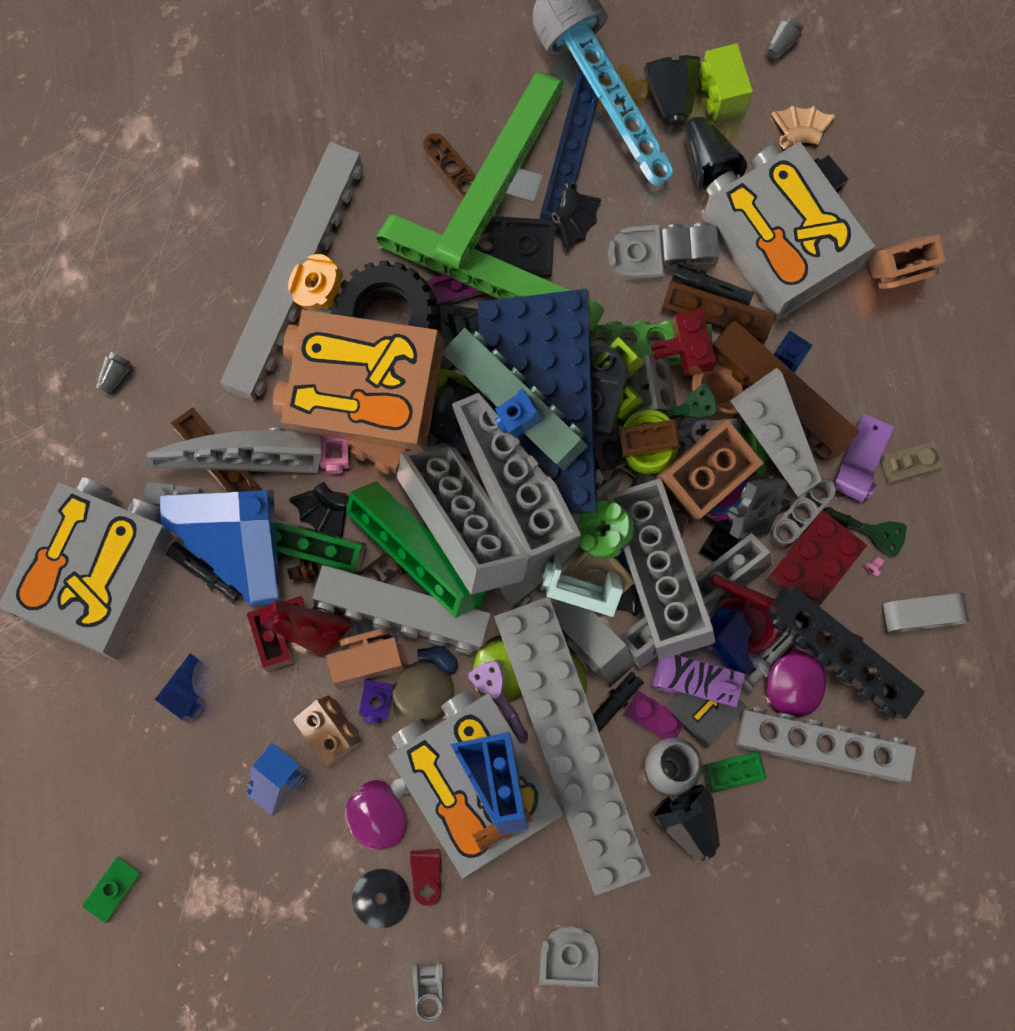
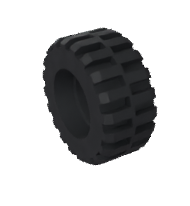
(384, 280)

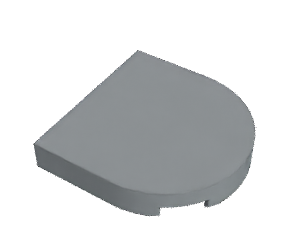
(637, 253)
(570, 958)

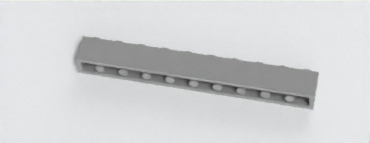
(275, 306)

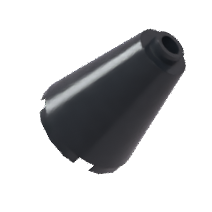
(711, 152)

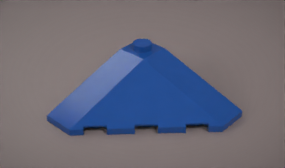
(232, 535)

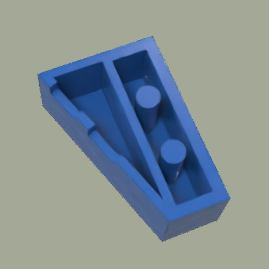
(495, 777)
(274, 778)

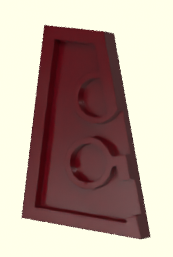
(305, 626)

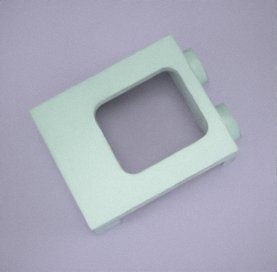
(582, 593)

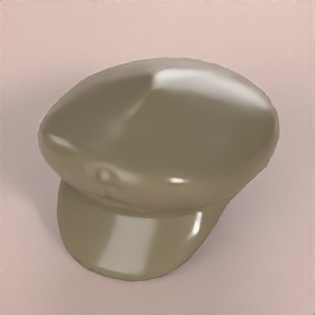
(421, 692)

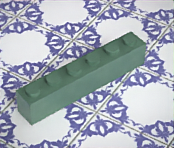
(500, 384)

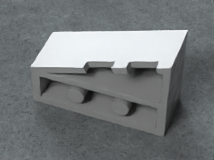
(594, 642)

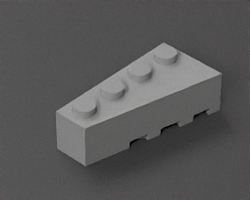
(775, 423)

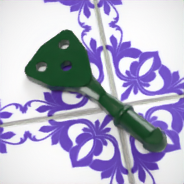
(687, 408)
(875, 531)

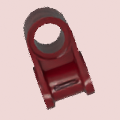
(426, 870)

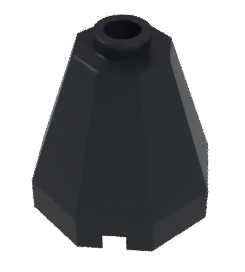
(674, 85)
(691, 822)

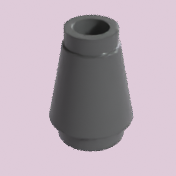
(785, 36)
(112, 372)

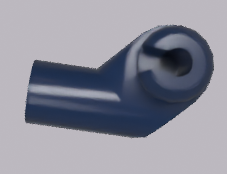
(440, 656)

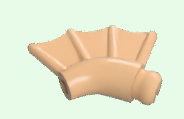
(801, 125)

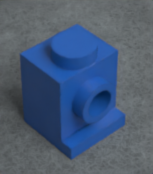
(526, 418)

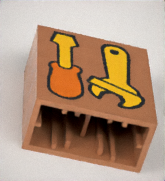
(360, 380)

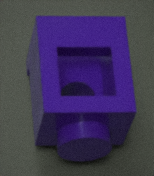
(382, 691)

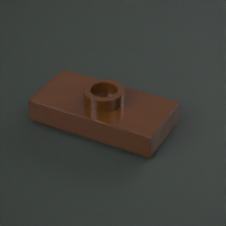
(649, 438)

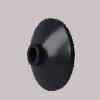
(396, 902)

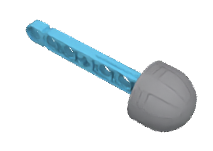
(572, 27)

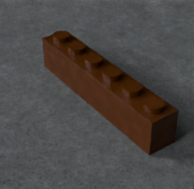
(753, 361)

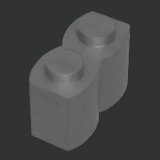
(690, 245)

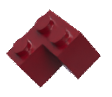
(272, 647)

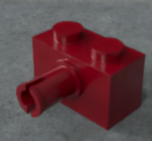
(690, 343)

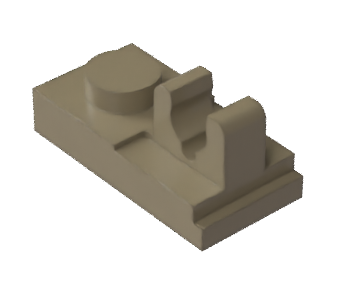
(911, 462)

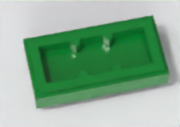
(734, 772)
(111, 889)

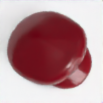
(763, 632)

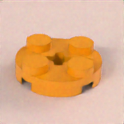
(327, 287)

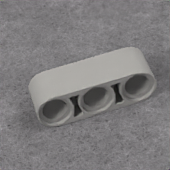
(793, 522)
(926, 612)

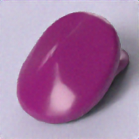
(796, 684)
(376, 816)

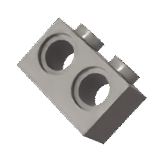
(654, 384)

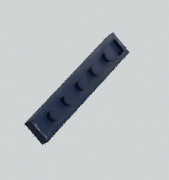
(572, 143)

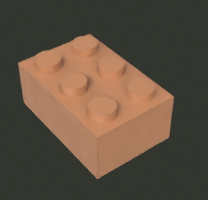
(709, 469)

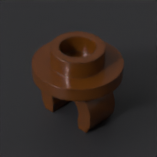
(307, 570)

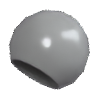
(682, 763)

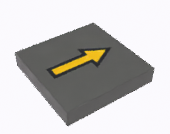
(704, 717)

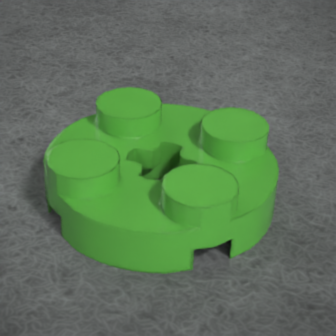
(614, 539)

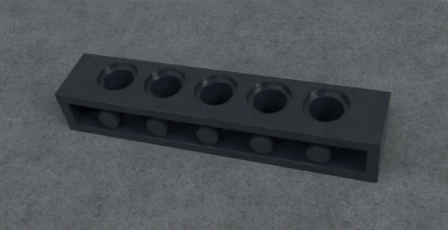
(903, 692)

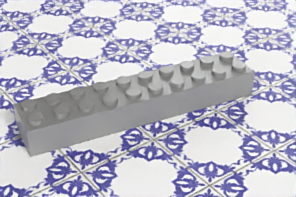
(572, 746)

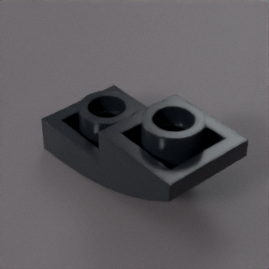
(719, 540)

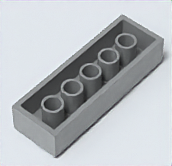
(462, 518)
(663, 572)
(399, 609)

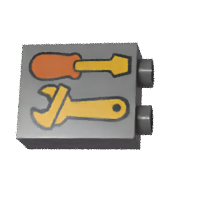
(786, 228)
(88, 566)
(444, 790)

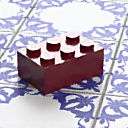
(818, 559)

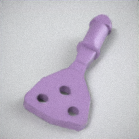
(496, 693)

